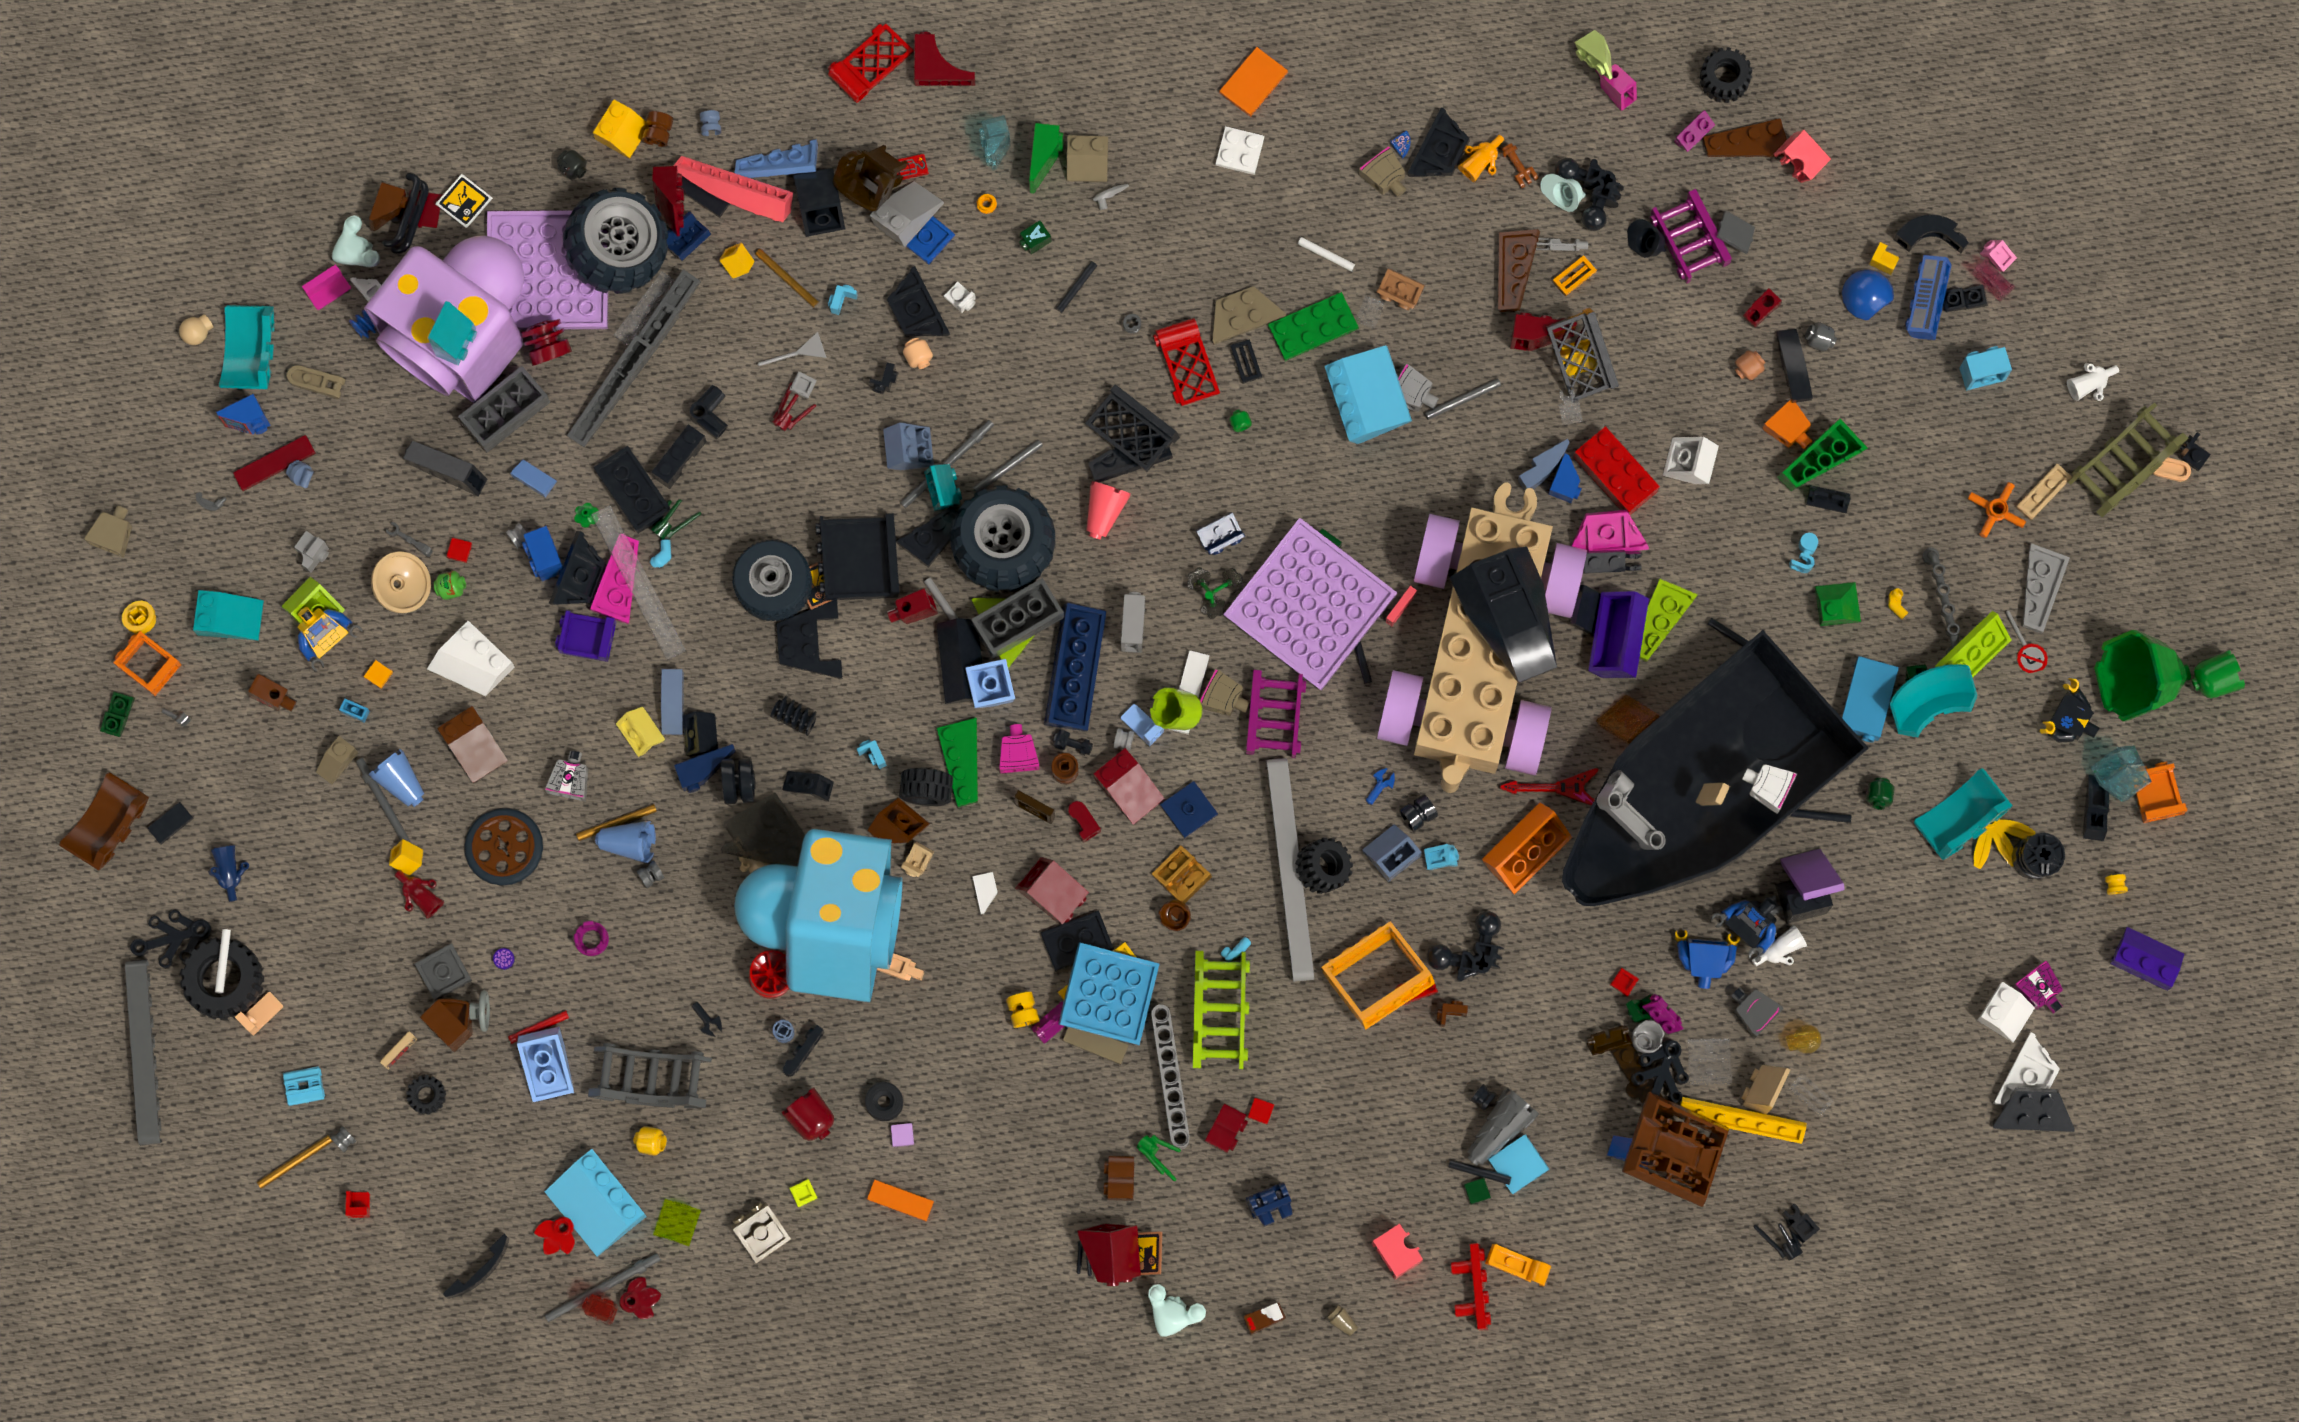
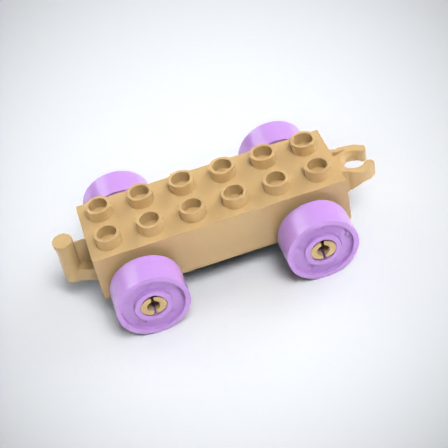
(1470, 687)

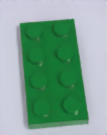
(1313, 326)

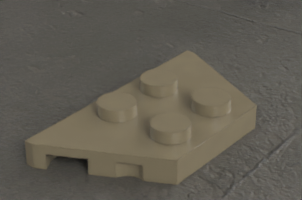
(1243, 313)

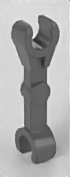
(421, 547)

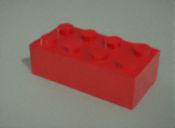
(1616, 471)

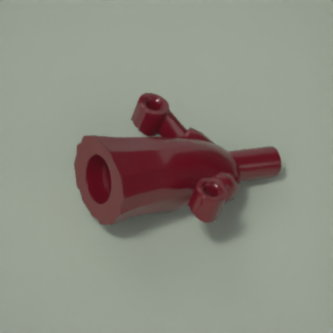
(415, 889)

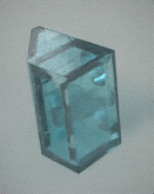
(996, 138)
(2121, 772)

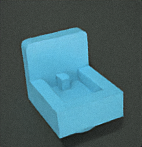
(836, 300)

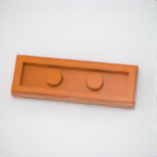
(900, 1200)

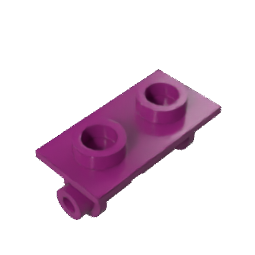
(1694, 131)
(1665, 1017)
(1048, 1025)

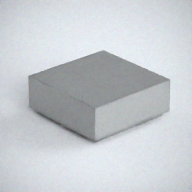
(802, 385)

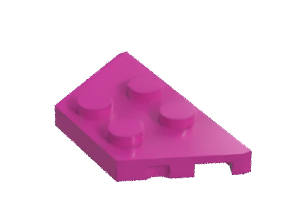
(1609, 532)

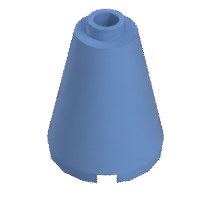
(399, 779)
(628, 840)

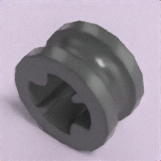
(1134, 329)

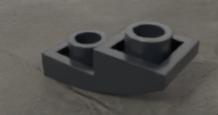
(1965, 299)

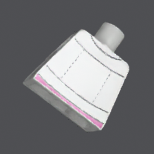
(1770, 785)

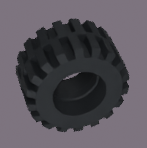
(1721, 89)
(926, 787)
(1336, 859)

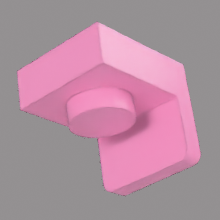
(1999, 254)

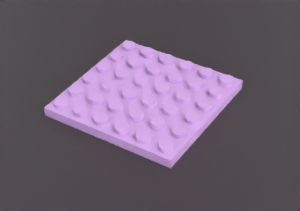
(549, 284)
(1310, 604)

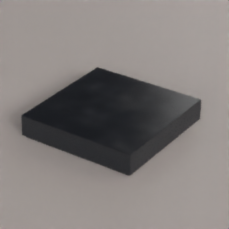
(1586, 609)

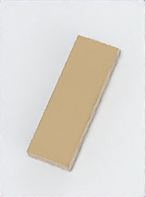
(2044, 492)

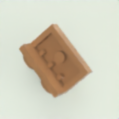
(1400, 289)

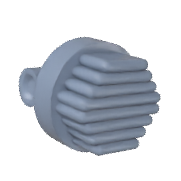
(300, 473)

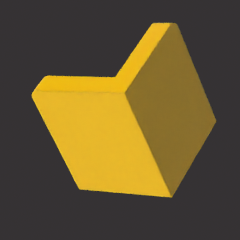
(737, 260)
(1884, 260)
(406, 857)

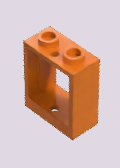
(162, 675)

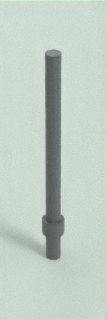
(975, 437)
(382, 800)
(639, 1267)

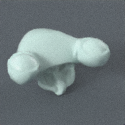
(352, 248)
(1171, 1314)

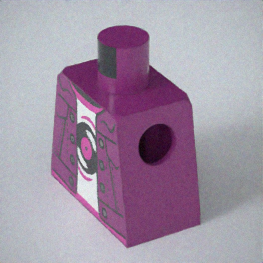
(2041, 988)

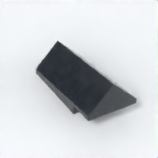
(958, 649)

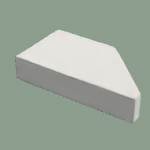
(366, 287)
(985, 890)

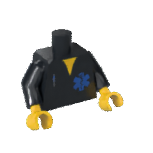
(2071, 716)

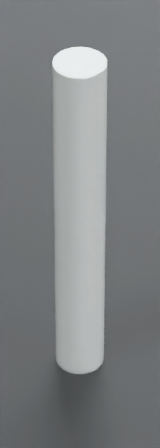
(1326, 254)
(222, 964)

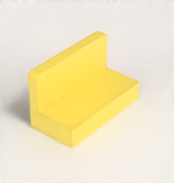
(639, 730)

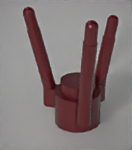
(783, 418)

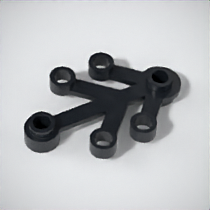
(174, 938)
(1663, 1072)

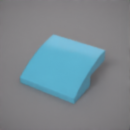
(1520, 1162)

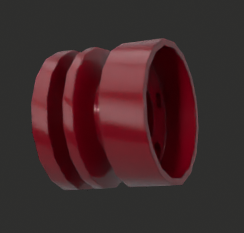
(545, 341)

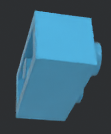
(354, 710)

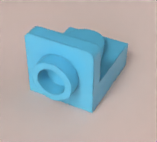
(876, 756)
(1441, 856)

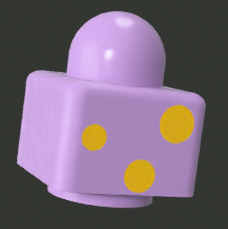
(479, 279)

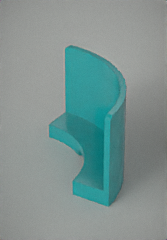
(247, 347)
(1930, 693)
(1963, 814)

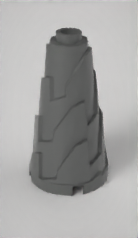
(1503, 1124)

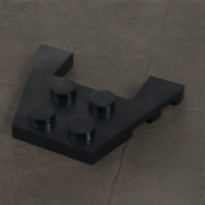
(799, 641)

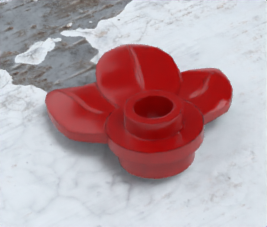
(555, 1238)

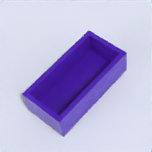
(1618, 634)

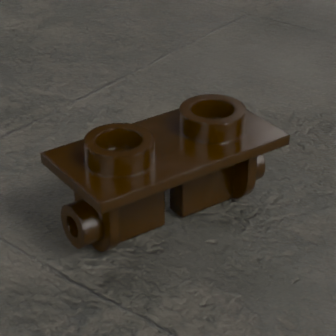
(1600, 1043)

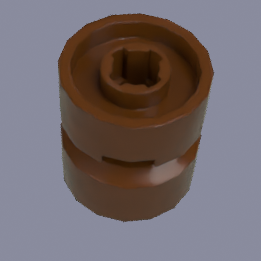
(658, 127)
(1065, 768)

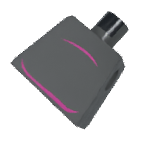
(1755, 1010)

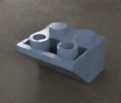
(908, 446)
(1392, 852)

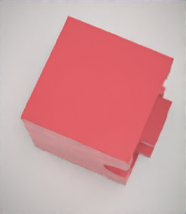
(1804, 155)
(1395, 1253)

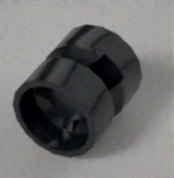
(1421, 811)

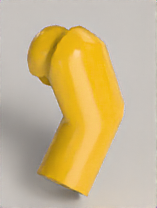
(1894, 603)

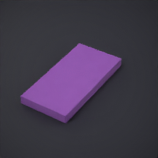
(1812, 874)

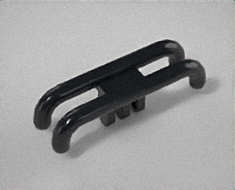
(409, 216)

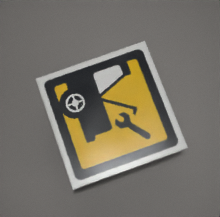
(464, 201)

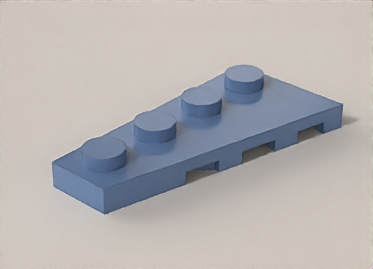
(796, 160)

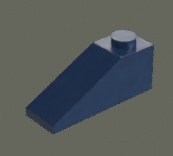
(700, 769)

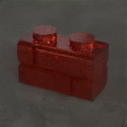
(600, 1309)

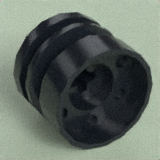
(2027, 858)

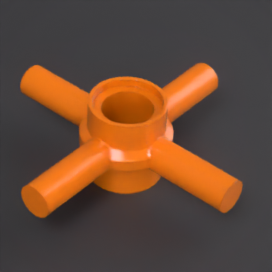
(1992, 516)

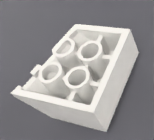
(471, 661)

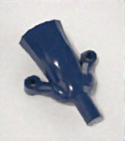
(226, 871)

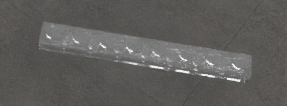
(638, 583)

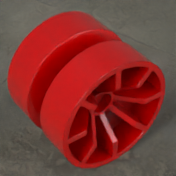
(768, 974)

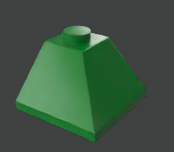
(1837, 604)

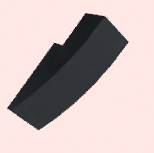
(2095, 811)

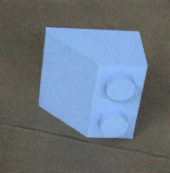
(990, 684)

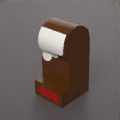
(1264, 1318)

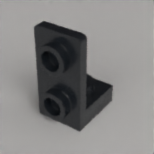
(2192, 453)
(808, 784)

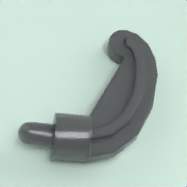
(206, 504)

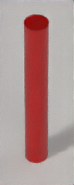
(540, 1026)

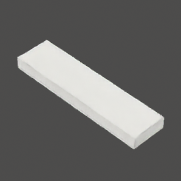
(1193, 676)

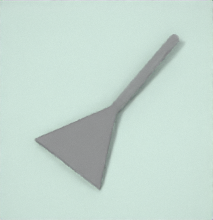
(812, 347)

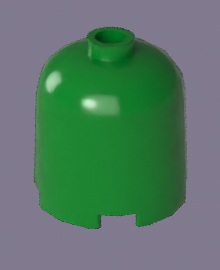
(2218, 676)

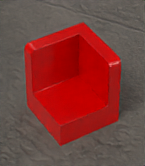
(357, 1204)

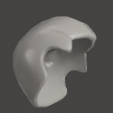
(1652, 1032)

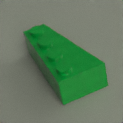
(1827, 452)

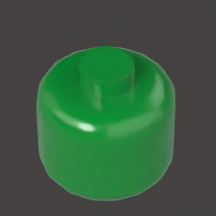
(1240, 421)

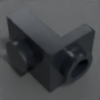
(889, 377)

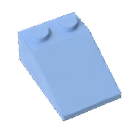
(545, 1064)

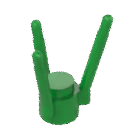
(1149, 1148)

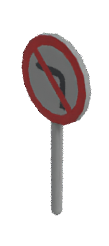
(2031, 656)

